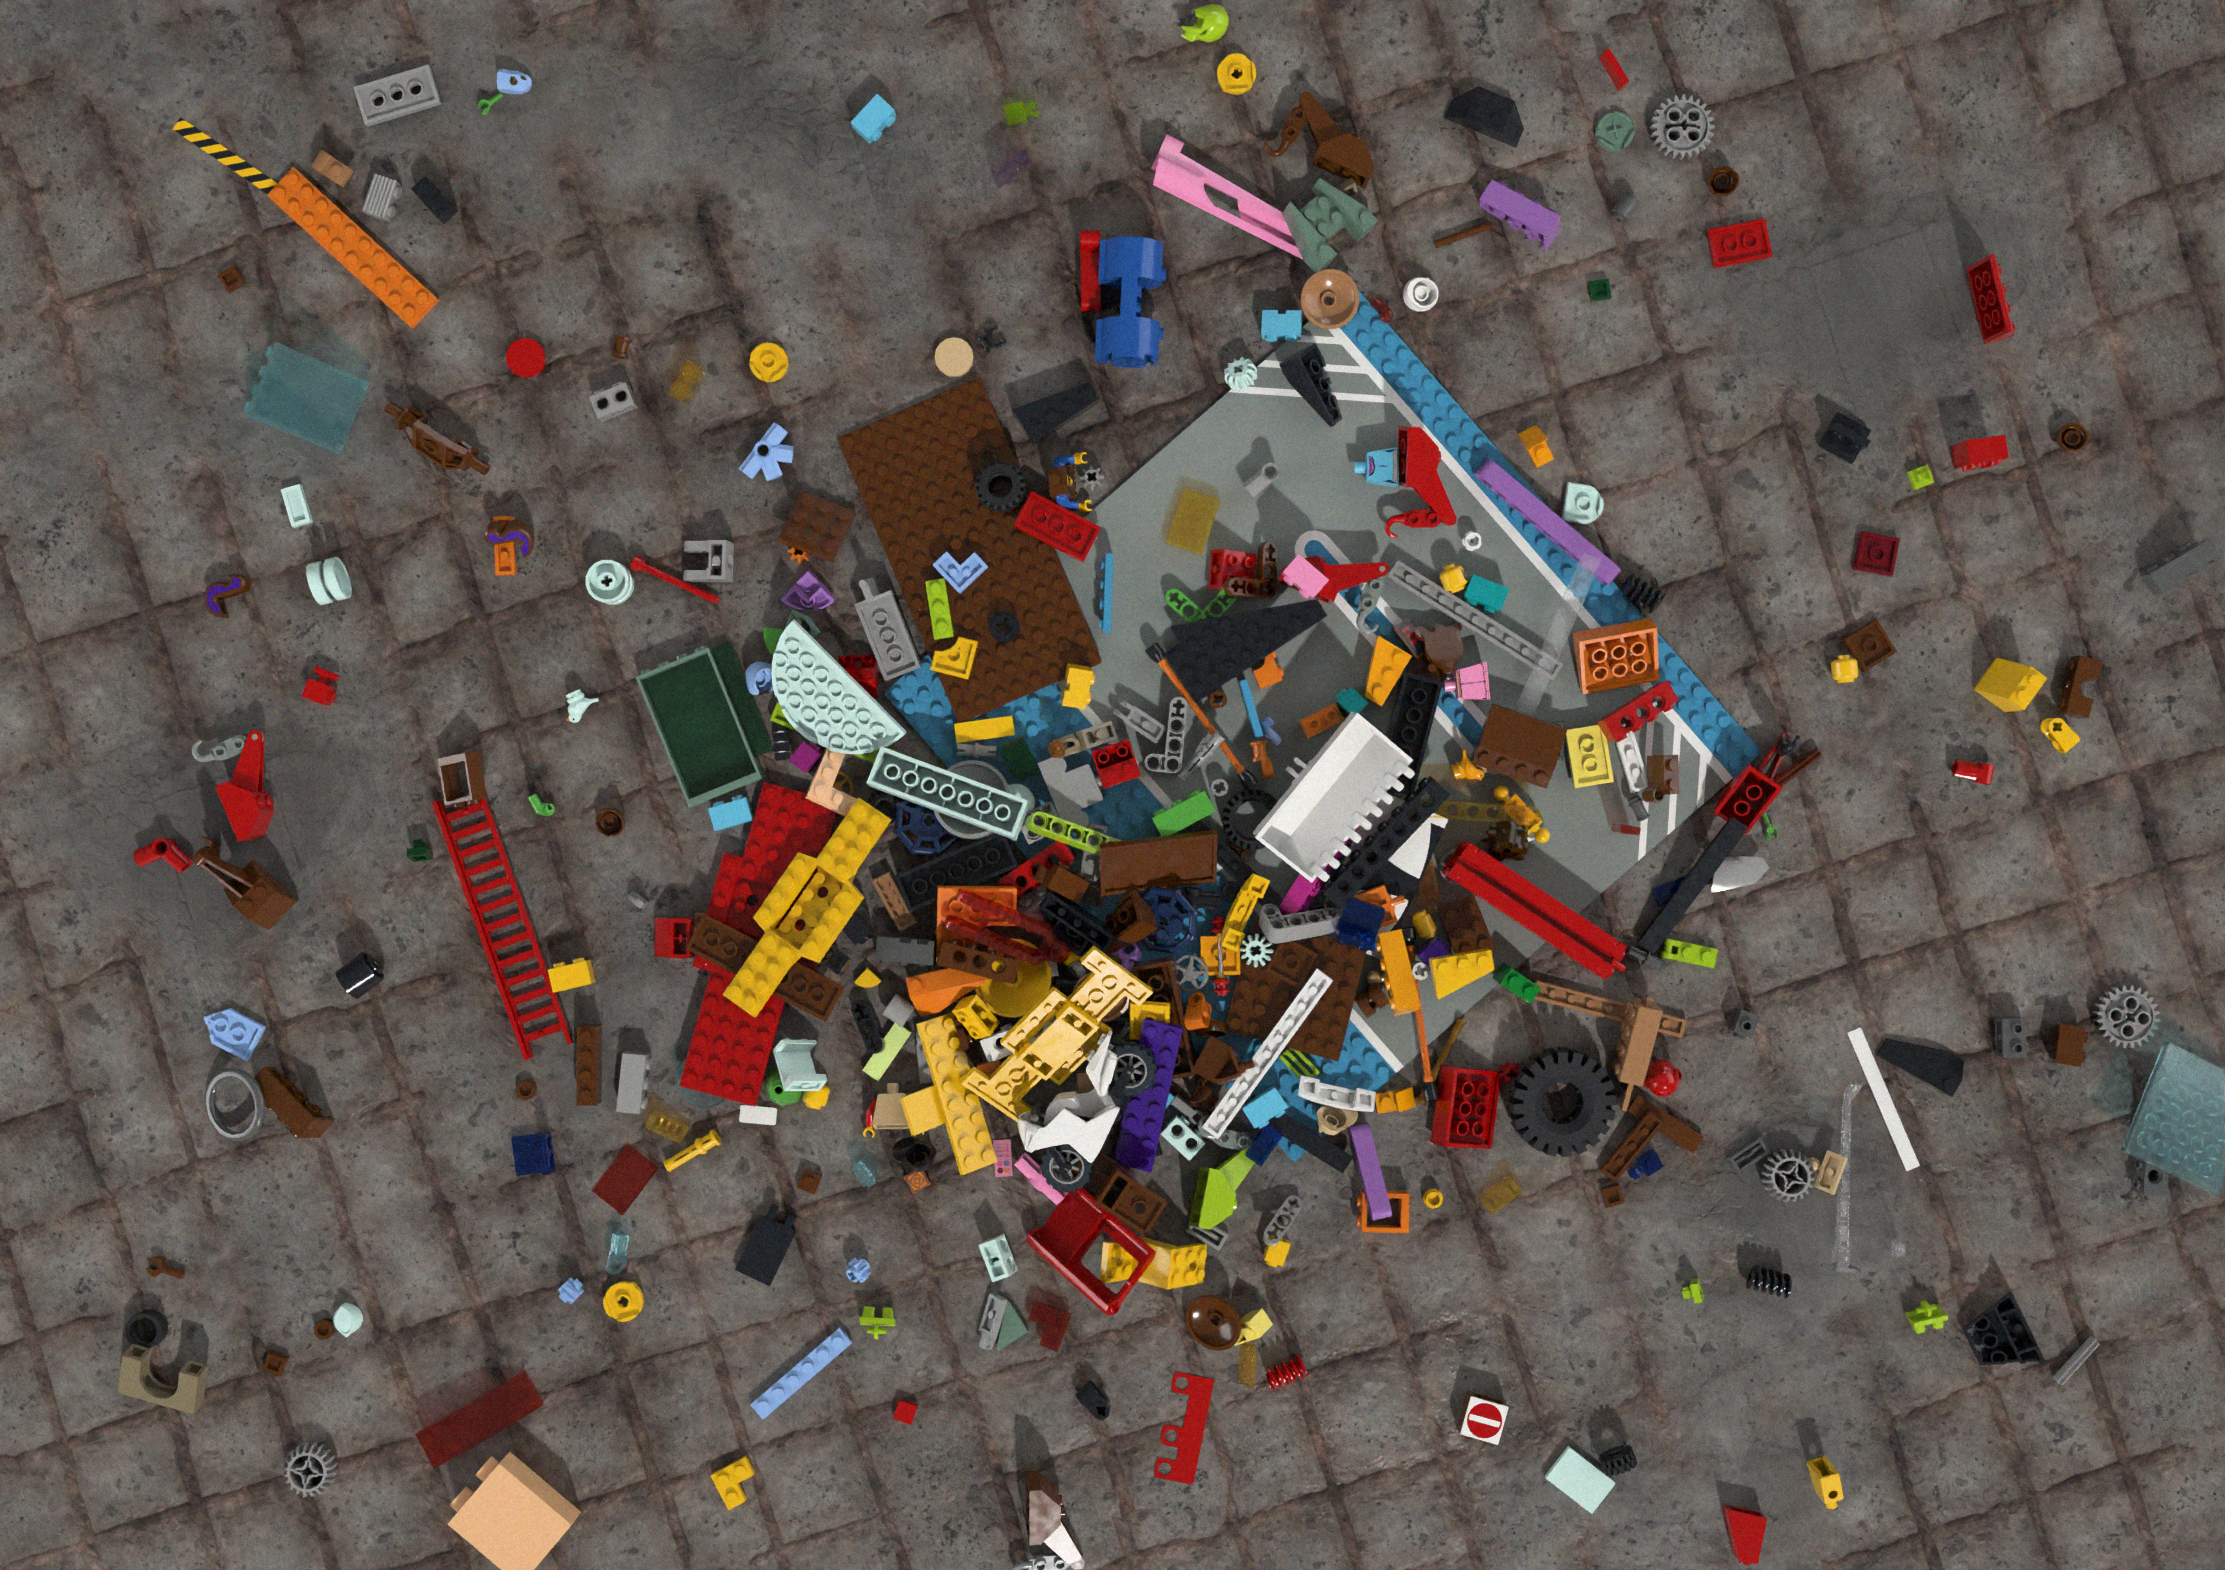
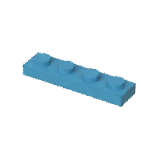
(1106, 585)

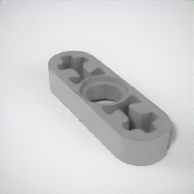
(1279, 1235)

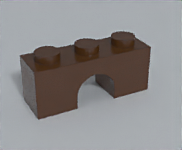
(2073, 702)

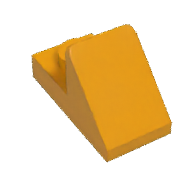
(1535, 446)
(1395, 1100)

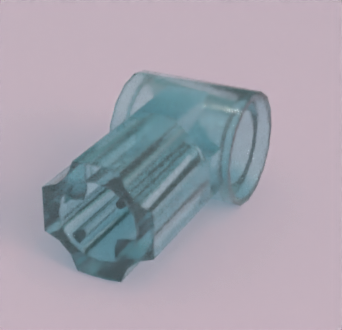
(618, 1251)

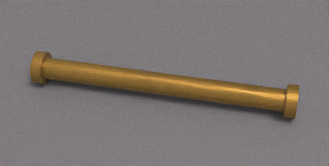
(1444, 1053)

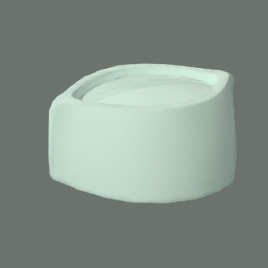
(347, 1319)

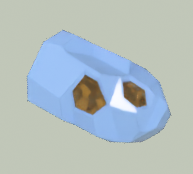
(513, 82)

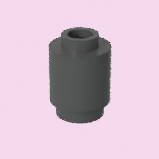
(1625, 207)

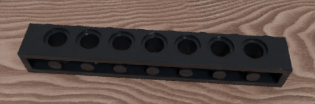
(1369, 867)

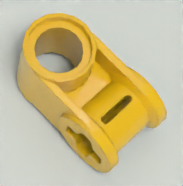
(2059, 734)

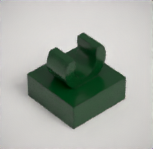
(419, 852)

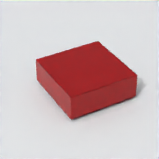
(905, 1411)

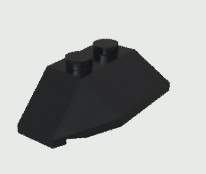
(1487, 114)
(1075, 925)

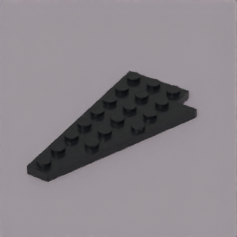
(1226, 646)

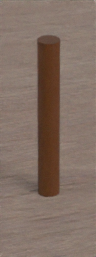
(1462, 234)

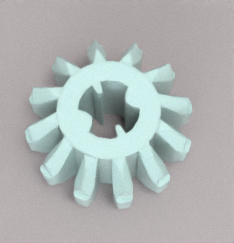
(1240, 374)
(1257, 942)

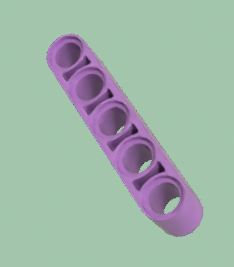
(1370, 1171)

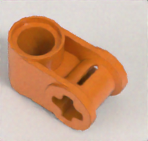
(1197, 1012)

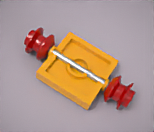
(1219, 959)

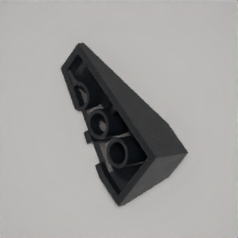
(1308, 378)
(1930, 1065)

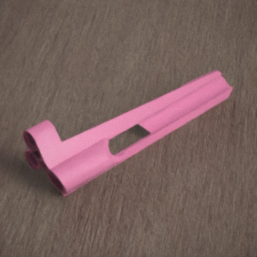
(1186, 181)

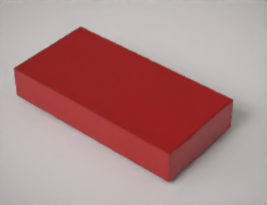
(1614, 69)

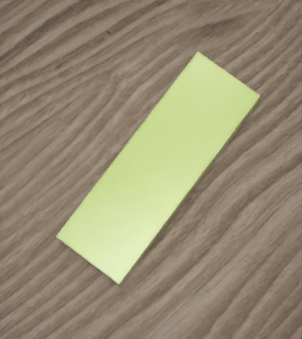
(893, 1043)

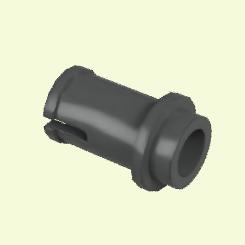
(1638, 808)

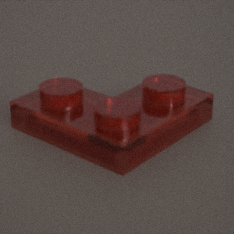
(1055, 1323)

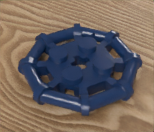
(920, 830)
(1175, 920)

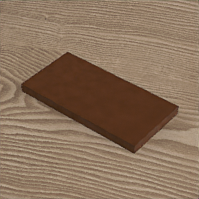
(1158, 862)

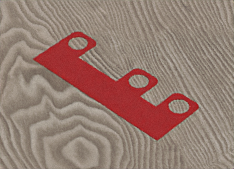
(1191, 1435)

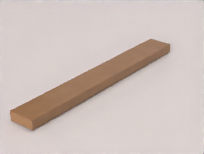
(1601, 1006)

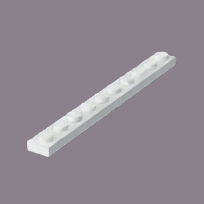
(1268, 1053)

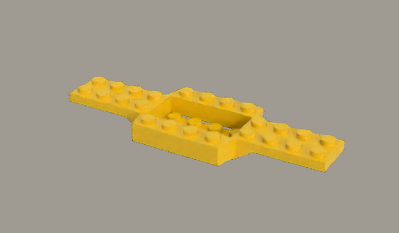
(823, 916)

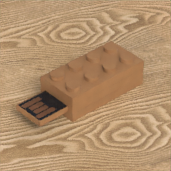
(1635, 1045)

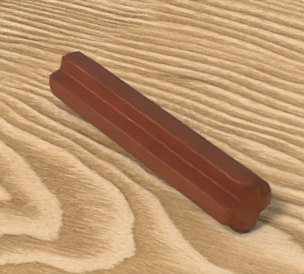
(1798, 767)

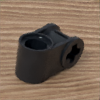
(1091, 1398)

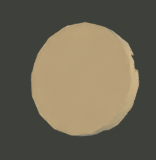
(954, 357)

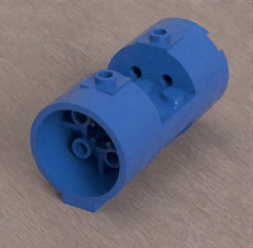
(1132, 266)

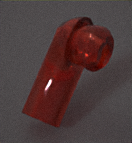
(1386, 312)

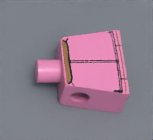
(1469, 683)

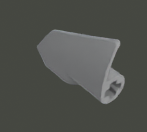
(1738, 872)

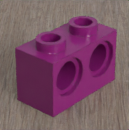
(806, 756)

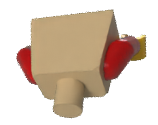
(886, 1111)

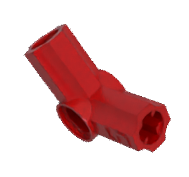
(173, 855)

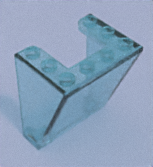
(306, 398)

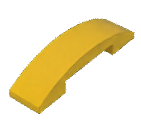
(1240, 911)

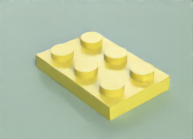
(1588, 756)

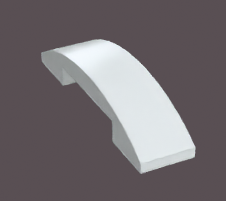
(1336, 1096)

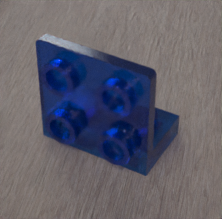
(533, 1154)

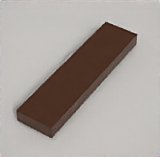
(1671, 1128)
(1631, 1145)

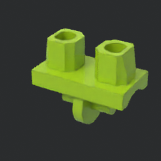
(1926, 1315)
(868, 1318)

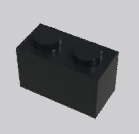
(434, 199)
(858, 929)

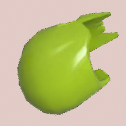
(1210, 25)

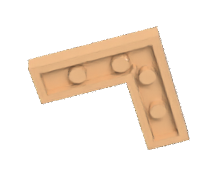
(823, 780)

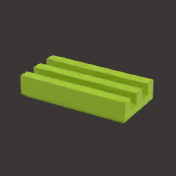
(1287, 1052)

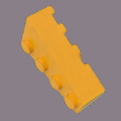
(1398, 972)

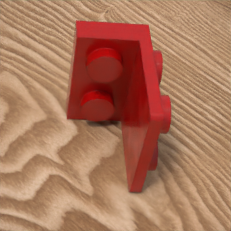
(1230, 564)

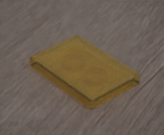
(1193, 521)

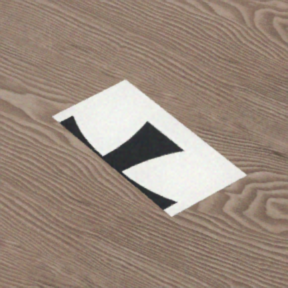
(1405, 867)

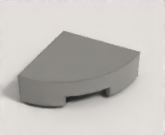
(637, 900)

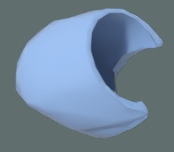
(759, 678)

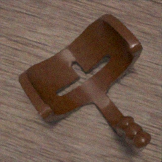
(1203, 1098)

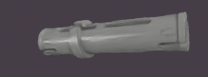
(1204, 752)

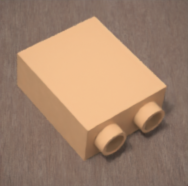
(512, 1514)

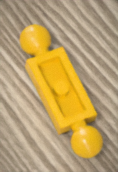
(1501, 793)

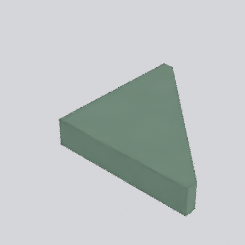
(1011, 1327)

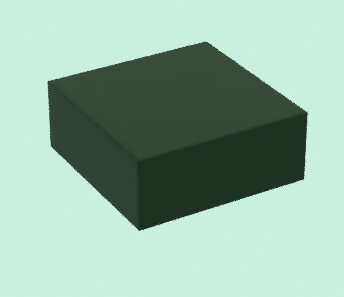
(1599, 290)

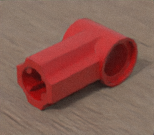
(1977, 772)

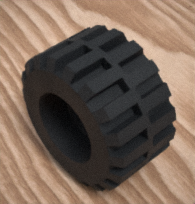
(995, 470)

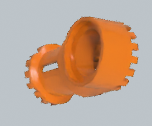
(1260, 754)

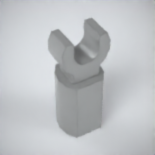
(1185, 1108)

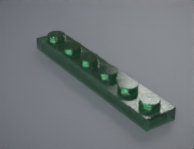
(742, 699)

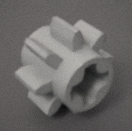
(1091, 472)

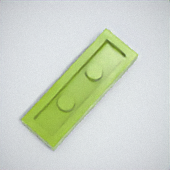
(939, 609)

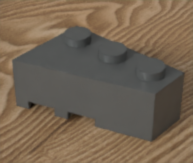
(906, 950)

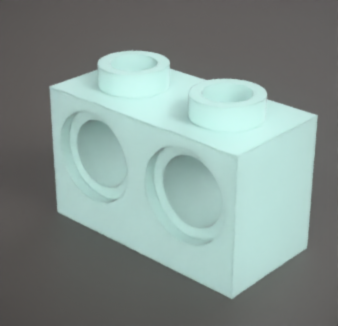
(1179, 1140)
(998, 1257)

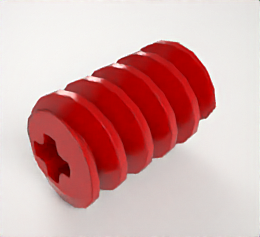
(1286, 1372)

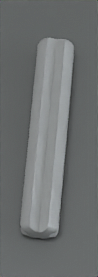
(2076, 1360)

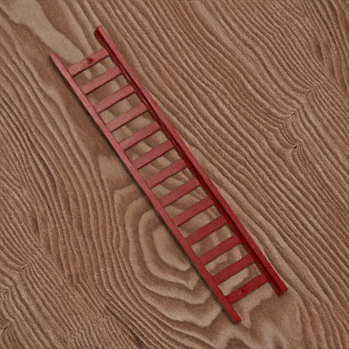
(484, 929)

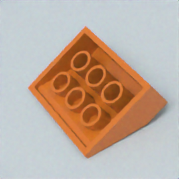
(1616, 655)

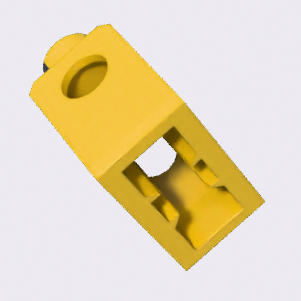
(1825, 1481)

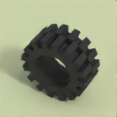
(879, 796)
(1618, 1460)

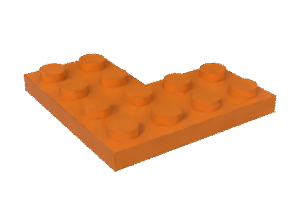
(949, 906)

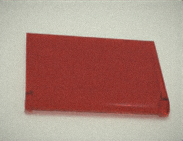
(625, 1179)

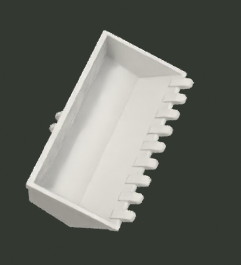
(1333, 797)

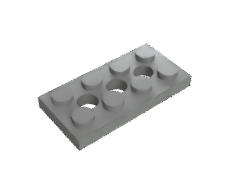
(386, 88)

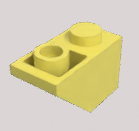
(1253, 1326)

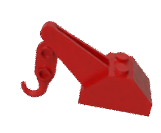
(1417, 469)

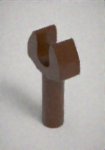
(163, 1268)

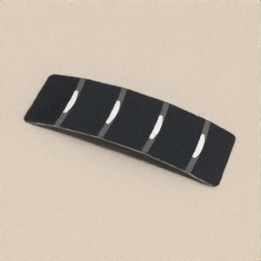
(780, 742)

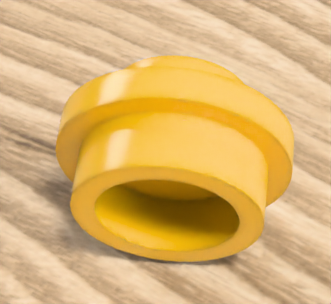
(1432, 1198)

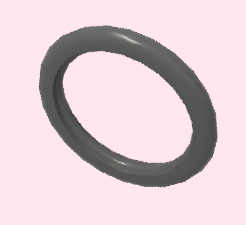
(211, 1108)

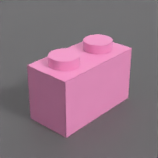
(1304, 577)

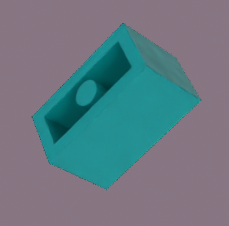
(1485, 594)
(1350, 701)

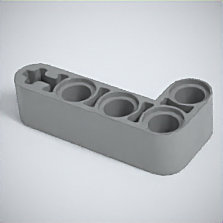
(1171, 734)
(1297, 925)

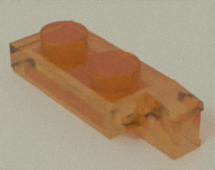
(1429, 889)

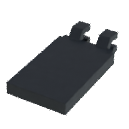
(766, 1247)

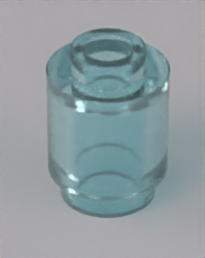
(864, 1173)

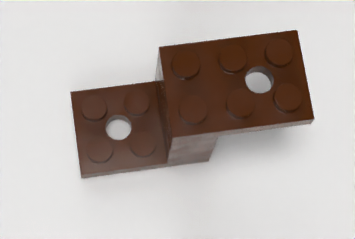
(1119, 1193)

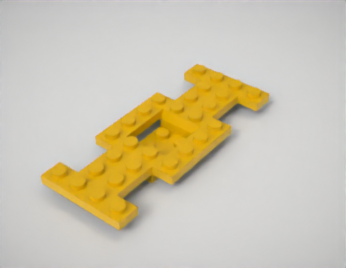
(1064, 1042)

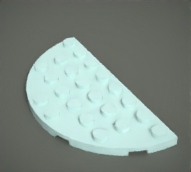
(825, 699)

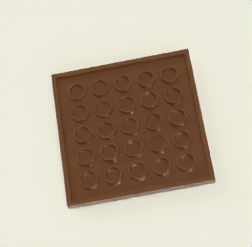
(1264, 998)

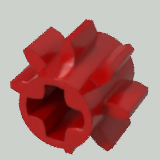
(1506, 1069)

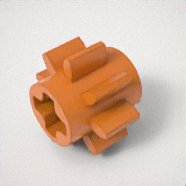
(798, 556)

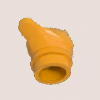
(1467, 769)

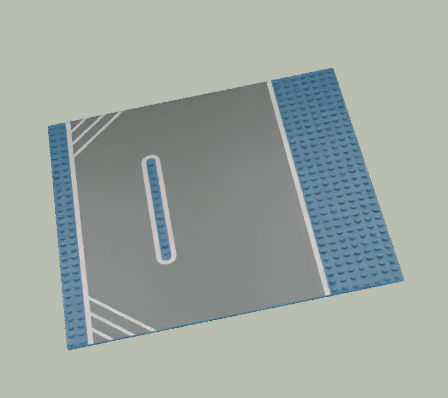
(1334, 514)

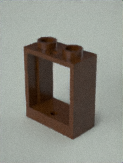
(451, 783)

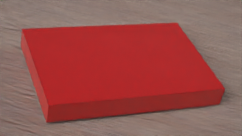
(1739, 243)

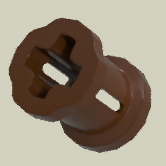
(620, 347)
(1218, 693)

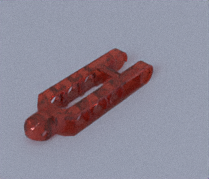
(1049, 949)

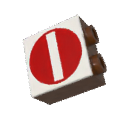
(1482, 1418)

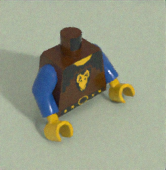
(1063, 483)

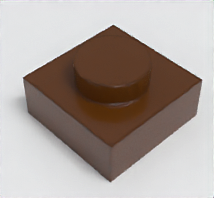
(809, 1181)

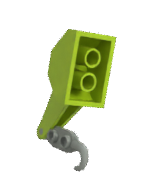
(1216, 1187)

